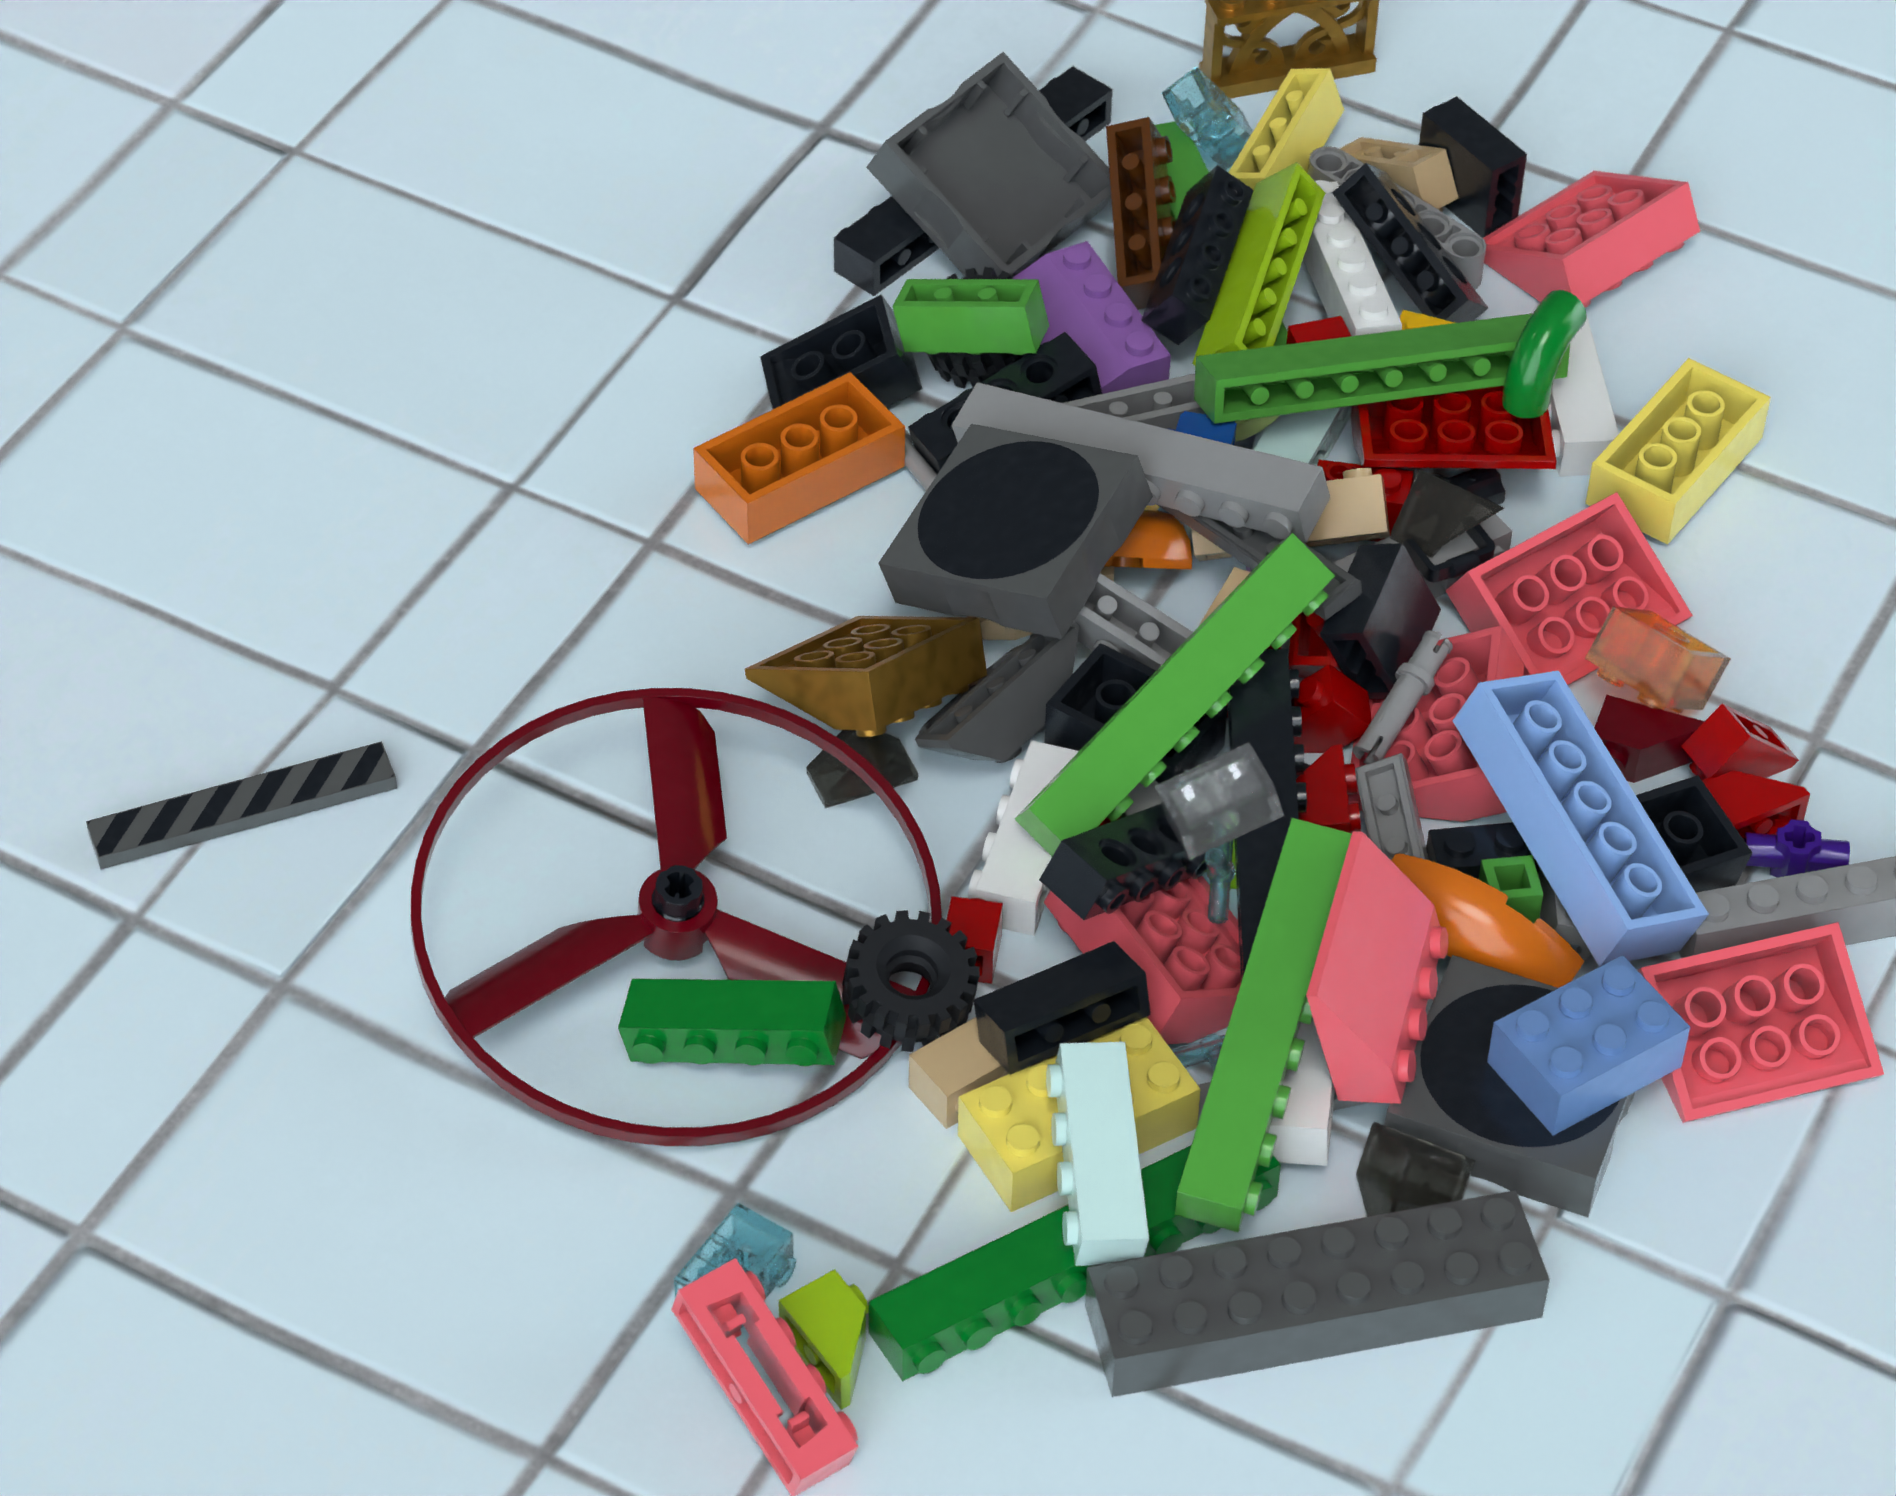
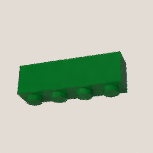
(732, 1021)

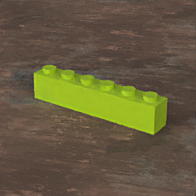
(1264, 263)

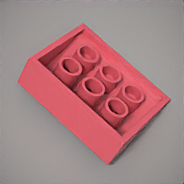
(1593, 234)
(1563, 585)
(1441, 766)
(1186, 958)
(1374, 976)
(1766, 1022)

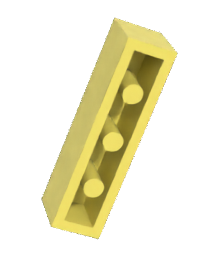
(1291, 126)

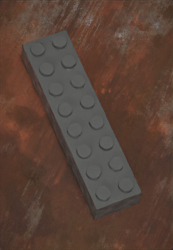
(1315, 1293)

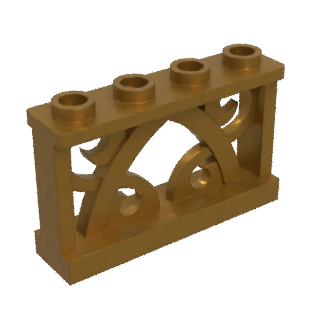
(1260, 71)

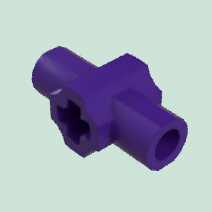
(1796, 850)

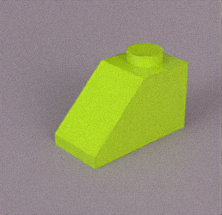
(829, 1331)

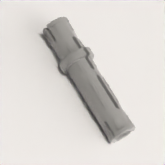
(1412, 682)

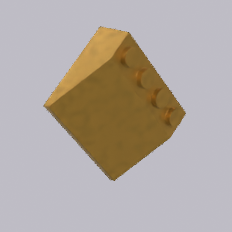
(875, 669)

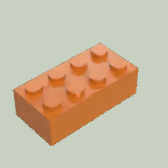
(799, 457)

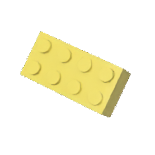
(1679, 448)
(1011, 1117)

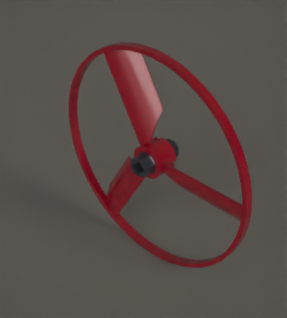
(673, 906)

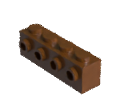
(1140, 204)

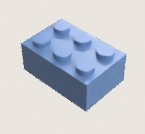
(1588, 1044)

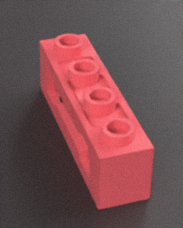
(817, 1436)

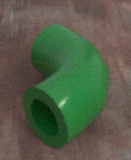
(1539, 353)

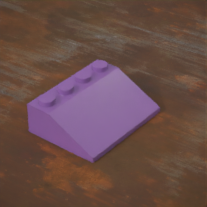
(1099, 317)

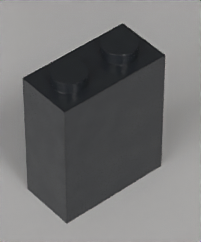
(1483, 163)
(1384, 622)

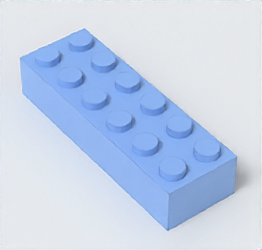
(1579, 817)

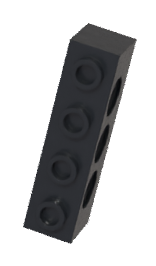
(1408, 246)
(1197, 255)
(1055, 373)
(1119, 864)

